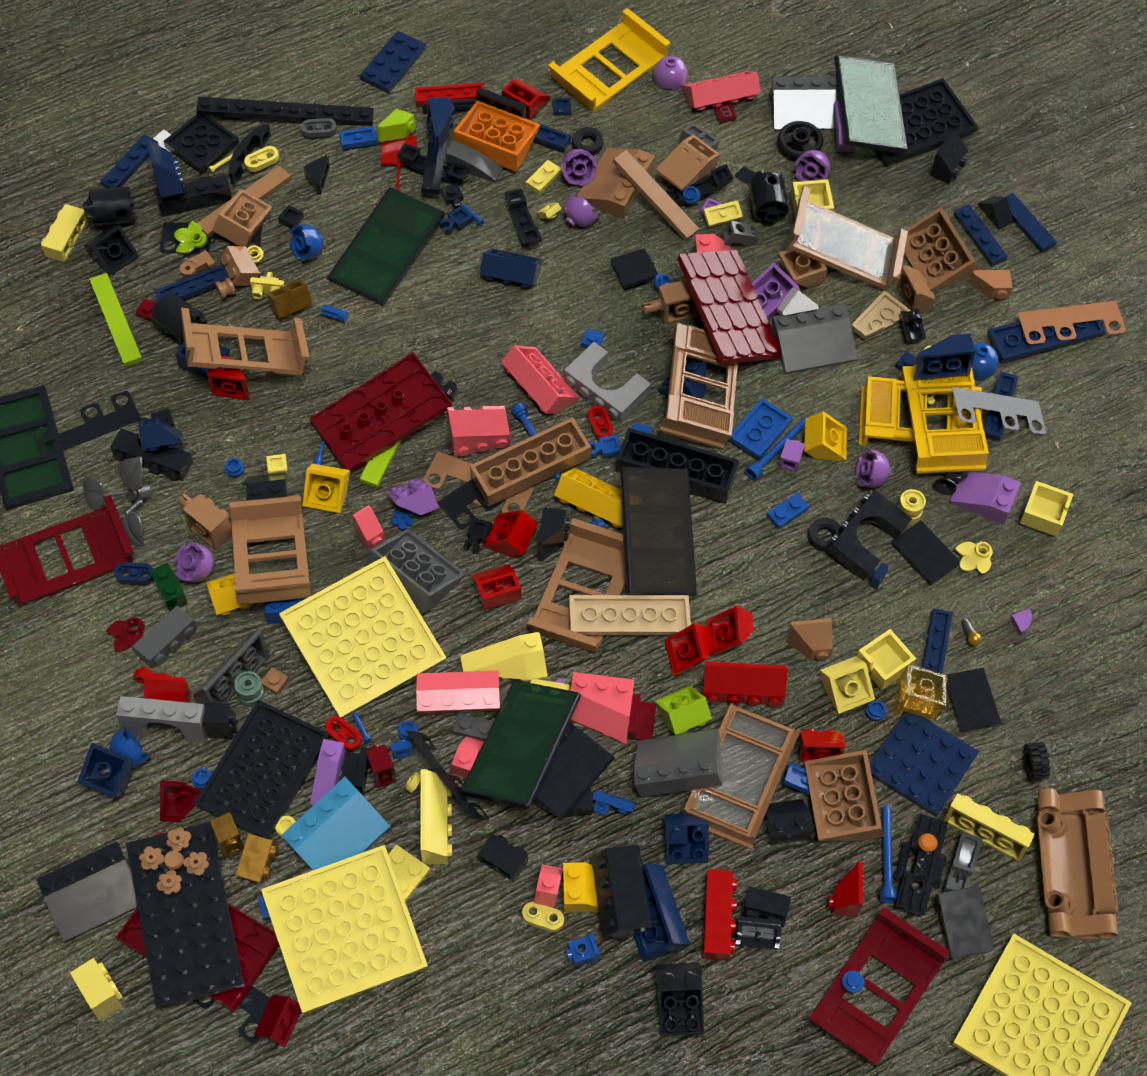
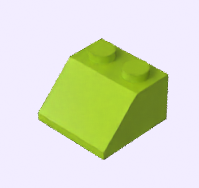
(683, 710)

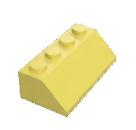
(434, 819)
(993, 828)

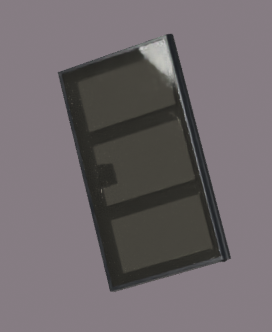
(657, 531)

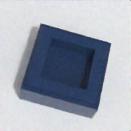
(561, 106)

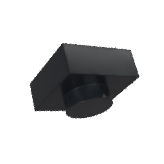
(291, 216)

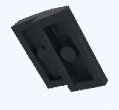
(634, 268)

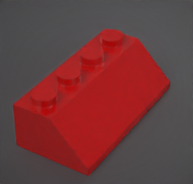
(744, 683)

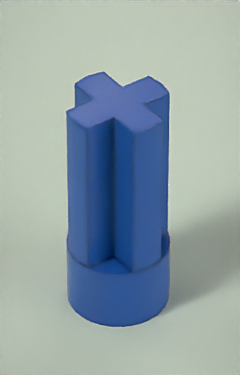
(334, 313)

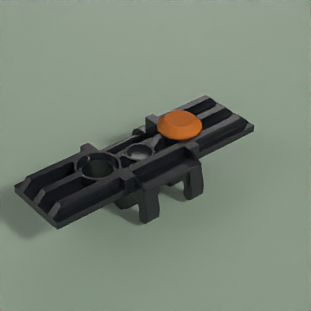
(928, 868)

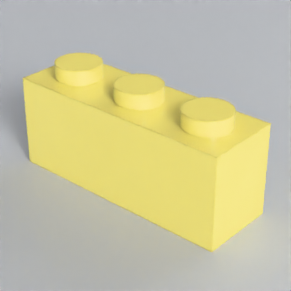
(64, 233)

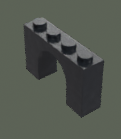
(846, 545)

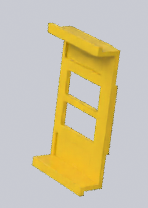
(630, 37)
(882, 411)
(944, 448)

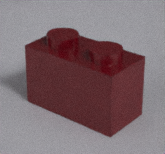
(381, 765)

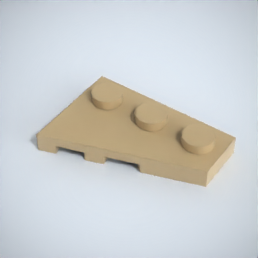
(879, 316)

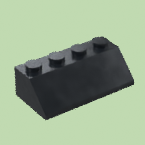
(196, 195)
(621, 892)

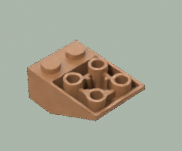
(688, 162)

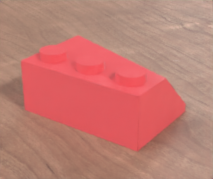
(477, 429)
(603, 704)

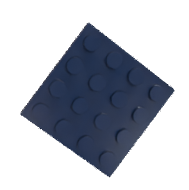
(922, 762)

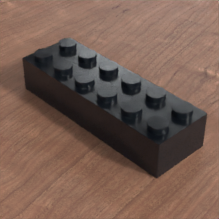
(709, 472)

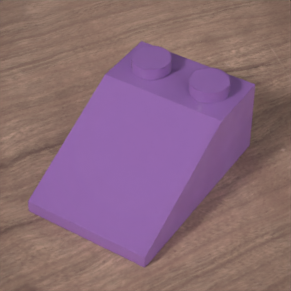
(772, 288)
(986, 495)

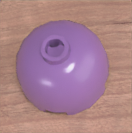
(670, 73)
(812, 166)
(578, 167)
(579, 211)
(872, 469)
(193, 562)

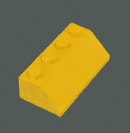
(591, 495)

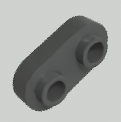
(318, 127)

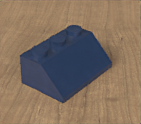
(510, 267)

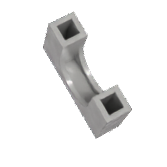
(617, 402)
(138, 712)

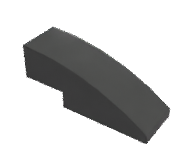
(479, 164)
(963, 862)

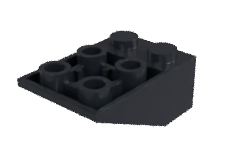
(680, 999)

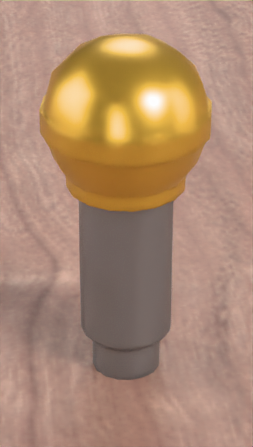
(973, 637)

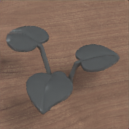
(132, 475)

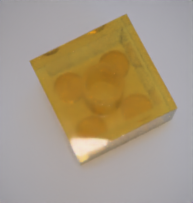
(922, 692)

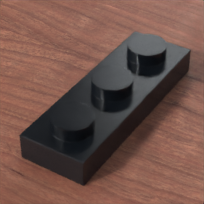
(501, 102)

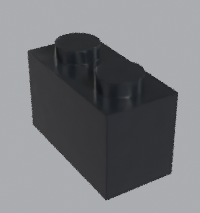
(220, 721)
(503, 857)

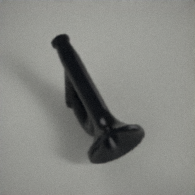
(946, 485)

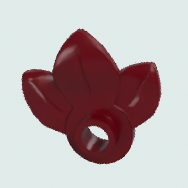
(124, 635)

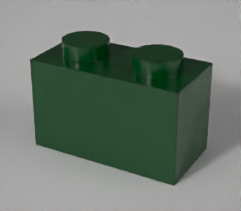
(168, 587)

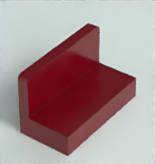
(641, 719)
(278, 1019)

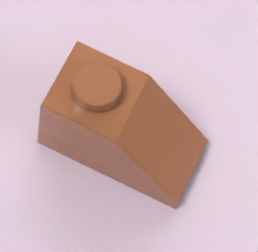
(992, 283)

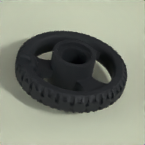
(799, 139)

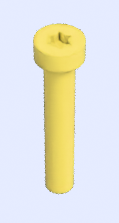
(212, 168)

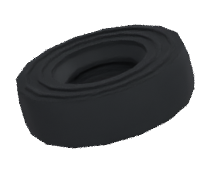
(588, 132)
(816, 526)

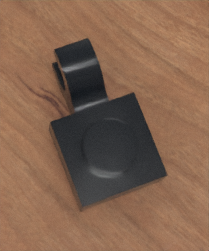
(452, 195)

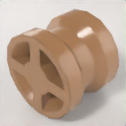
(225, 288)

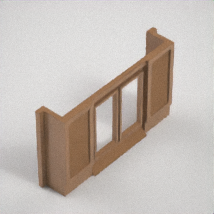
(284, 349)
(692, 416)
(269, 521)
(591, 549)

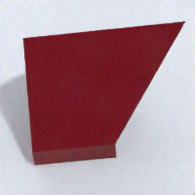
(176, 800)

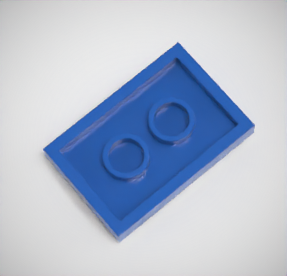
(760, 428)

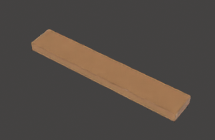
(259, 189)
(655, 195)

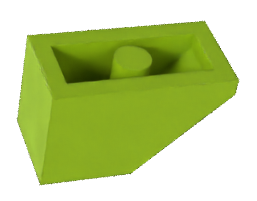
(396, 126)

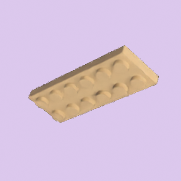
(629, 614)

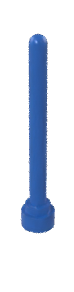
(520, 412)
(755, 470)
(888, 893)

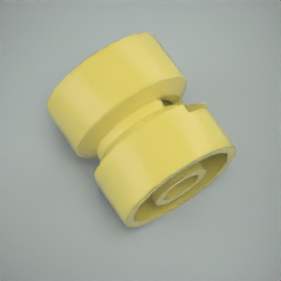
(912, 503)

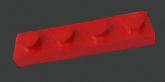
(455, 92)

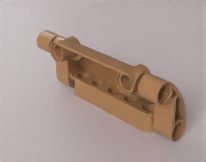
(1077, 865)

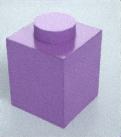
(791, 455)

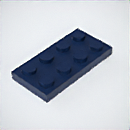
(393, 62)

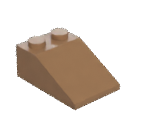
(241, 218)

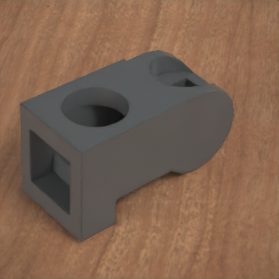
(739, 233)

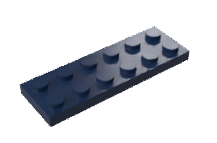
(1012, 344)

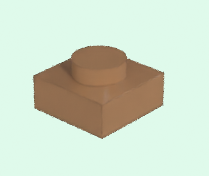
(274, 681)

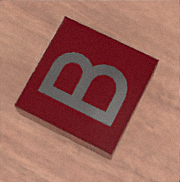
(725, 113)

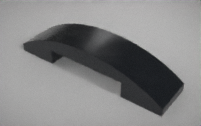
(256, 138)
(411, 156)
(707, 186)
(521, 217)

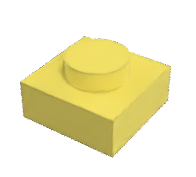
(549, 211)

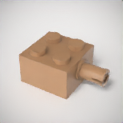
(673, 303)
(206, 520)

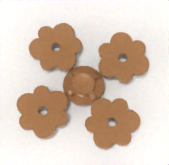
(173, 860)

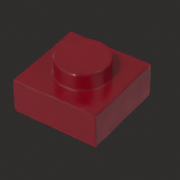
(145, 309)

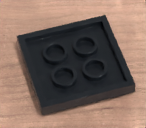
(201, 142)

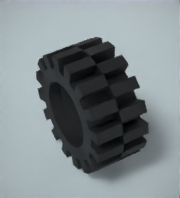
(1036, 761)

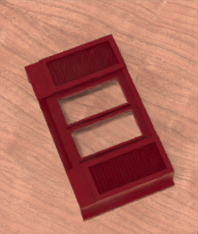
(105, 538)
(905, 953)

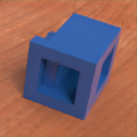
(581, 958)

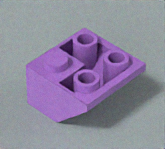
(415, 497)

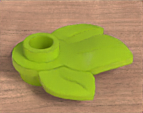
(188, 238)

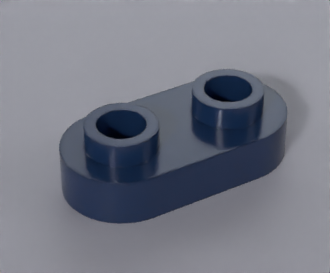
(135, 573)

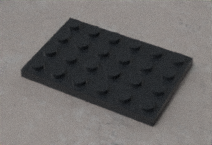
(929, 118)
(262, 769)

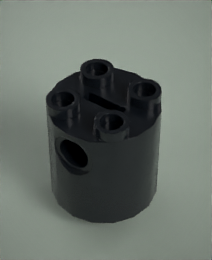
(768, 196)
(109, 206)
(168, 317)

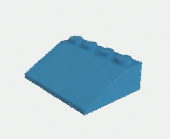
(336, 827)

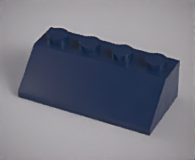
(165, 170)
(667, 929)

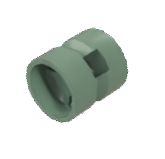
(249, 688)

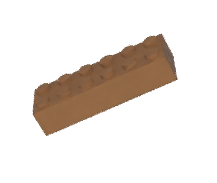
(530, 461)

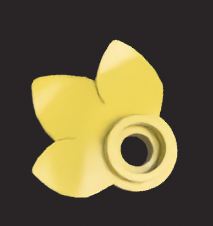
(973, 558)

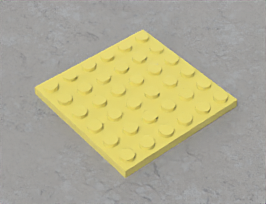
(362, 637)
(344, 929)
(1040, 1017)

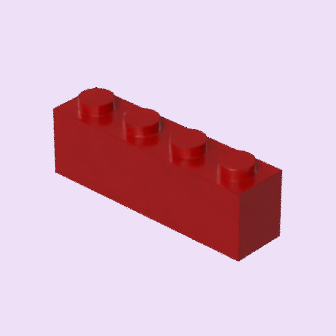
(718, 915)

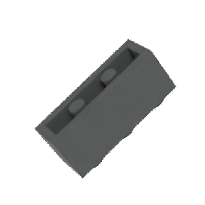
(165, 637)

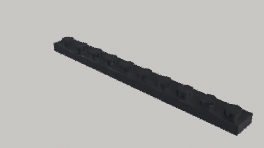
(283, 110)

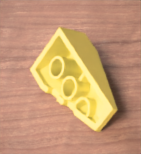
(513, 658)

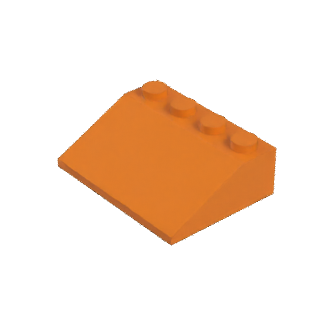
(497, 134)

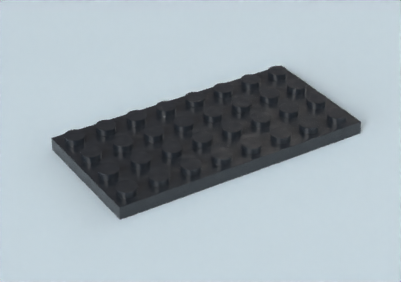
(189, 931)

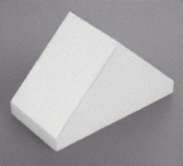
(795, 303)

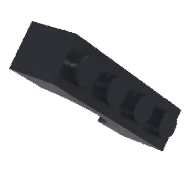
(172, 463)

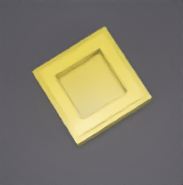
(276, 464)

